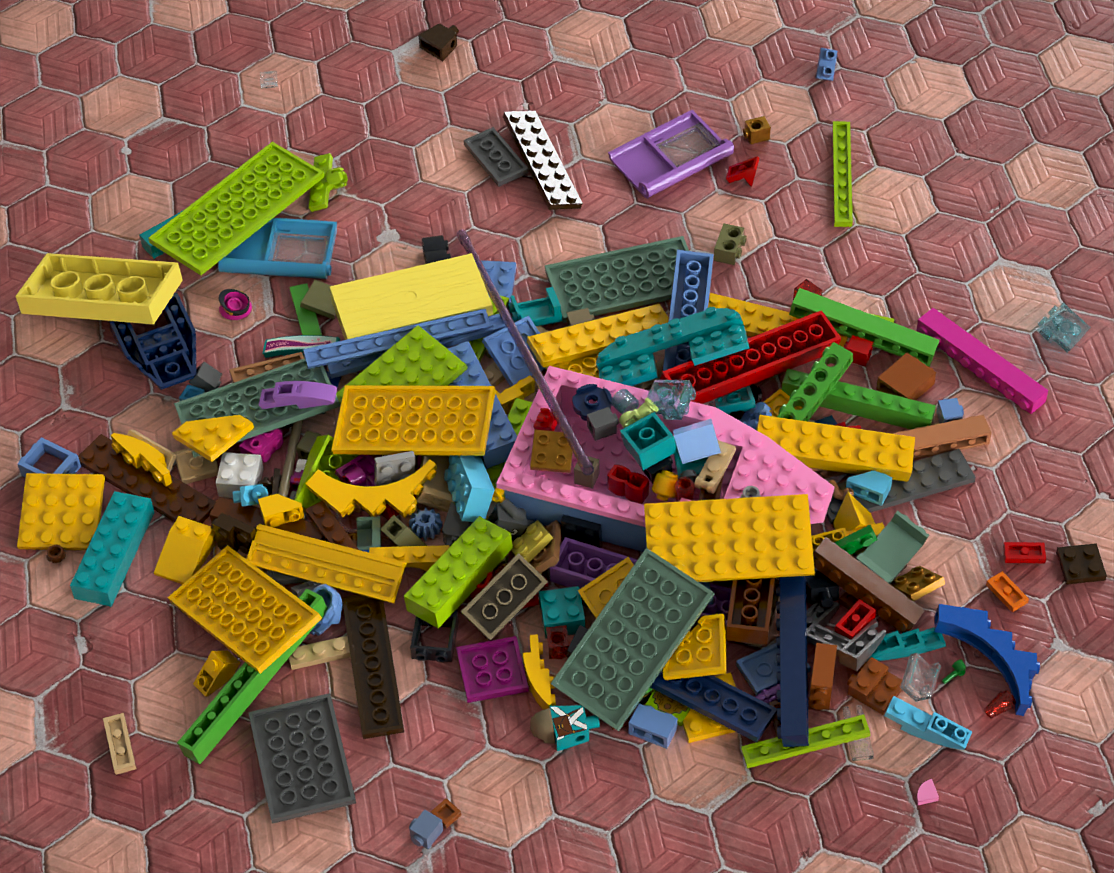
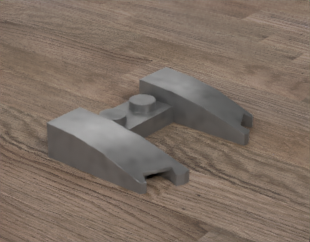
(852, 651)

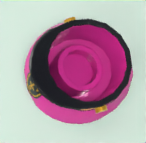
(234, 304)

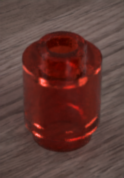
(684, 489)

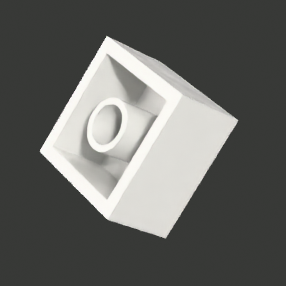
(238, 471)

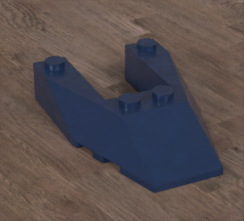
(164, 353)

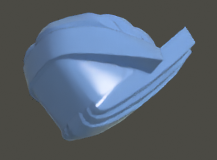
(334, 607)

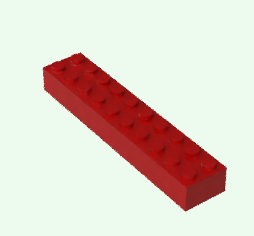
(767, 356)

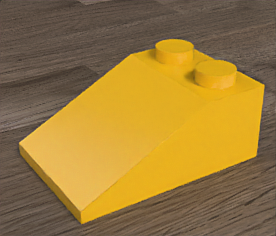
(185, 550)

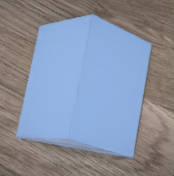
(696, 441)

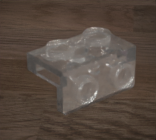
(920, 678)

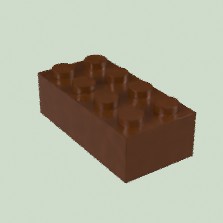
(750, 610)

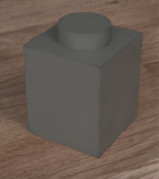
(206, 377)
(602, 423)

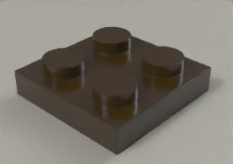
(1081, 563)

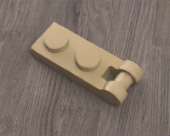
(715, 468)

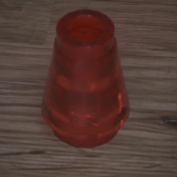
(1001, 703)

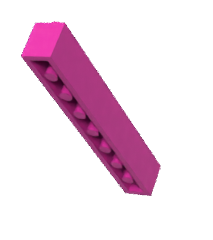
(983, 361)

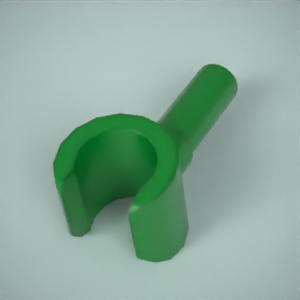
(959, 669)

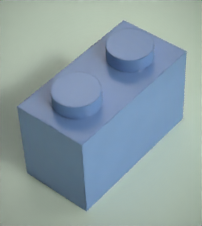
(653, 725)

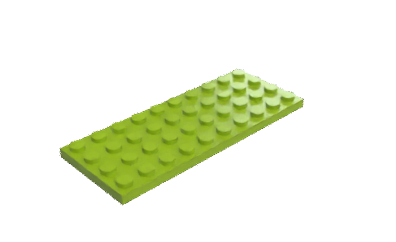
(236, 208)

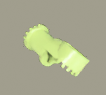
(637, 414)

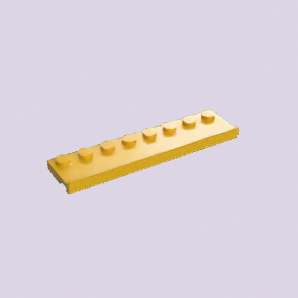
(326, 563)

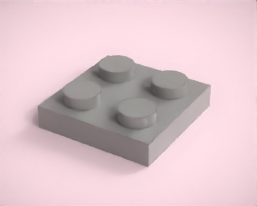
(394, 468)

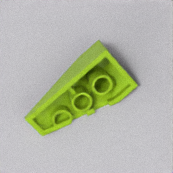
(320, 458)

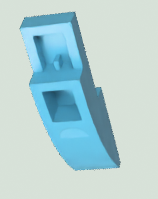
(926, 726)

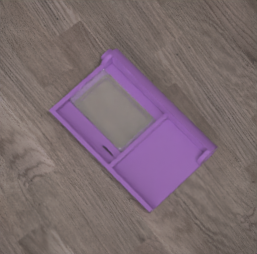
(670, 153)

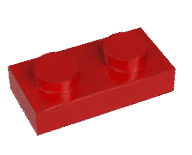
(1024, 552)

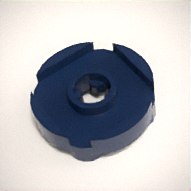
(590, 392)

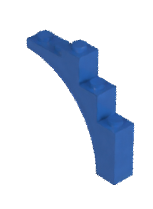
(997, 645)

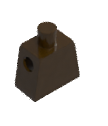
(439, 41)

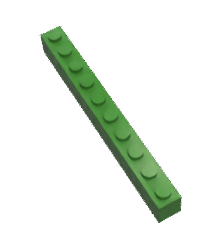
(236, 697)

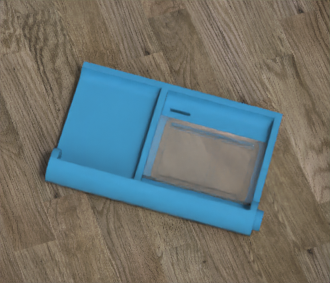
(285, 249)

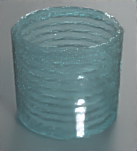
(624, 401)

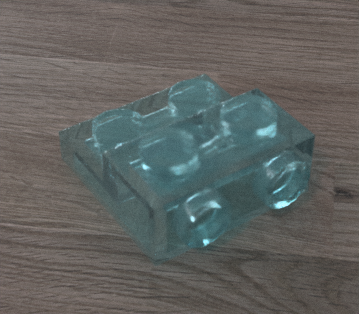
(1063, 327)
(672, 397)

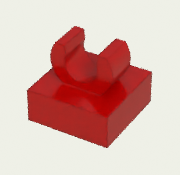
(545, 420)

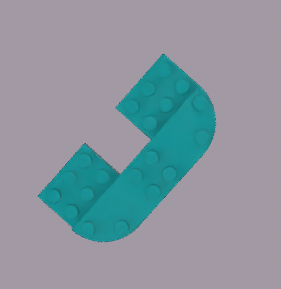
(709, 333)

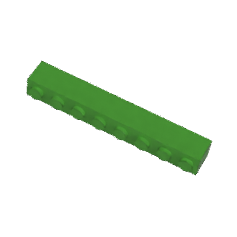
(851, 321)
(868, 403)

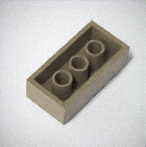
(504, 596)

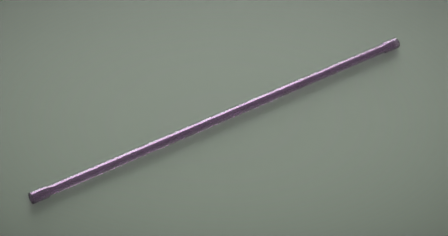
(582, 460)

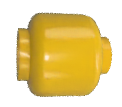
(665, 485)

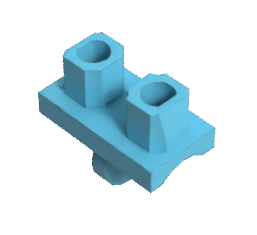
(250, 494)

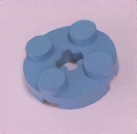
(751, 417)

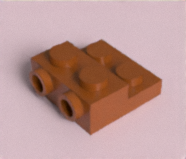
(874, 685)

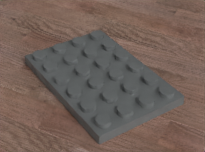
(301, 758)

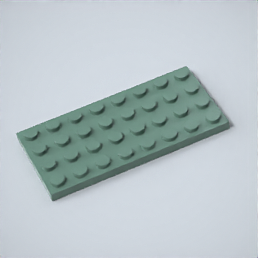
(616, 278)
(244, 397)
(632, 639)

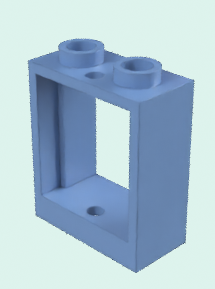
(70, 463)

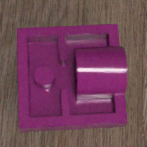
(358, 471)

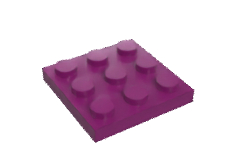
(492, 669)

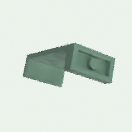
(894, 547)

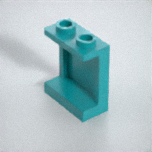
(541, 311)

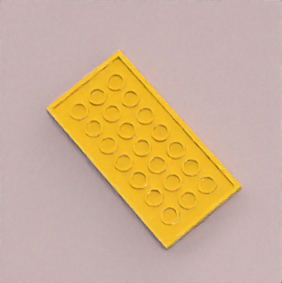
(414, 419)
(733, 537)
(244, 609)

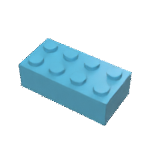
(469, 486)

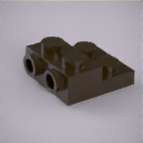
(233, 533)

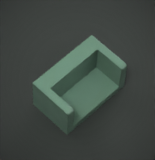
(368, 532)

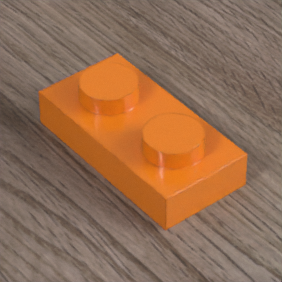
(1007, 591)

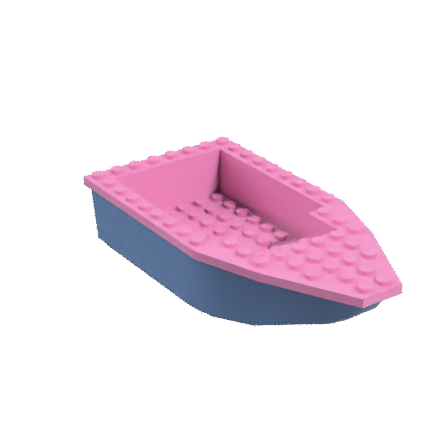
(551, 494)

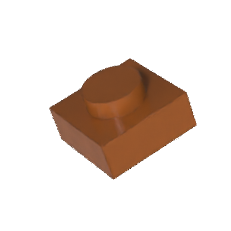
(447, 812)

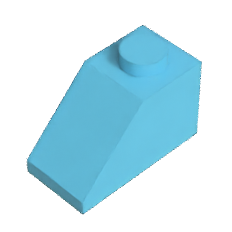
(870, 486)

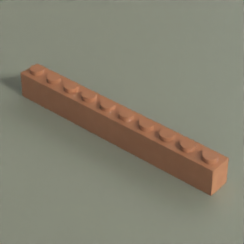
(940, 439)

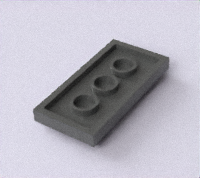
(496, 156)

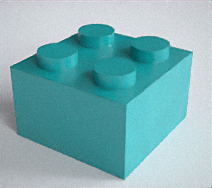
(648, 441)
(562, 608)

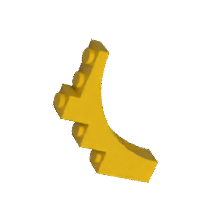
(372, 499)

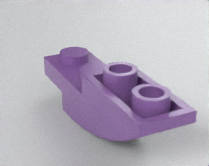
(302, 393)

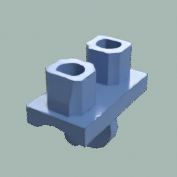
(826, 64)

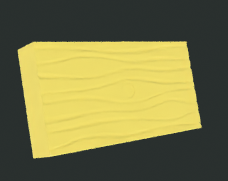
(99, 288)
(410, 296)

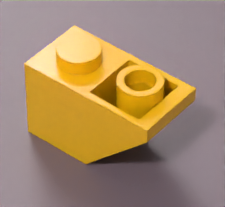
(279, 510)
(216, 672)

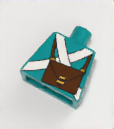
(571, 725)

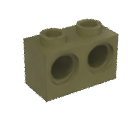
(729, 244)

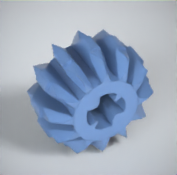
(425, 523)

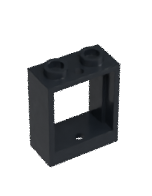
(434, 653)

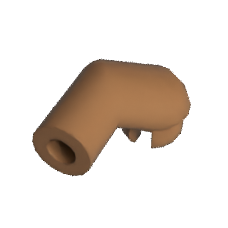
(838, 493)

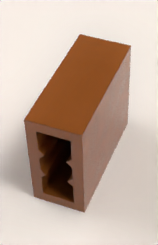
(906, 378)
(822, 676)

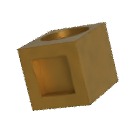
(757, 130)

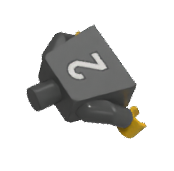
(508, 515)

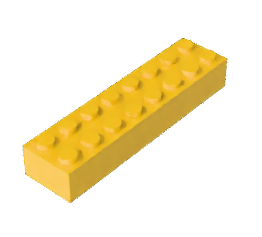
(841, 447)

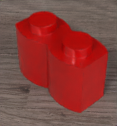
(628, 484)

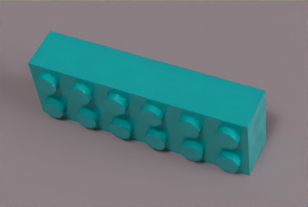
(112, 549)

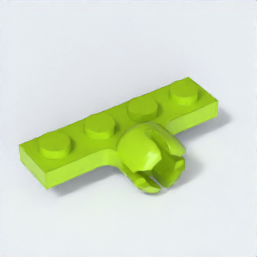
(333, 179)

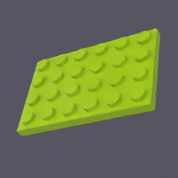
(411, 362)

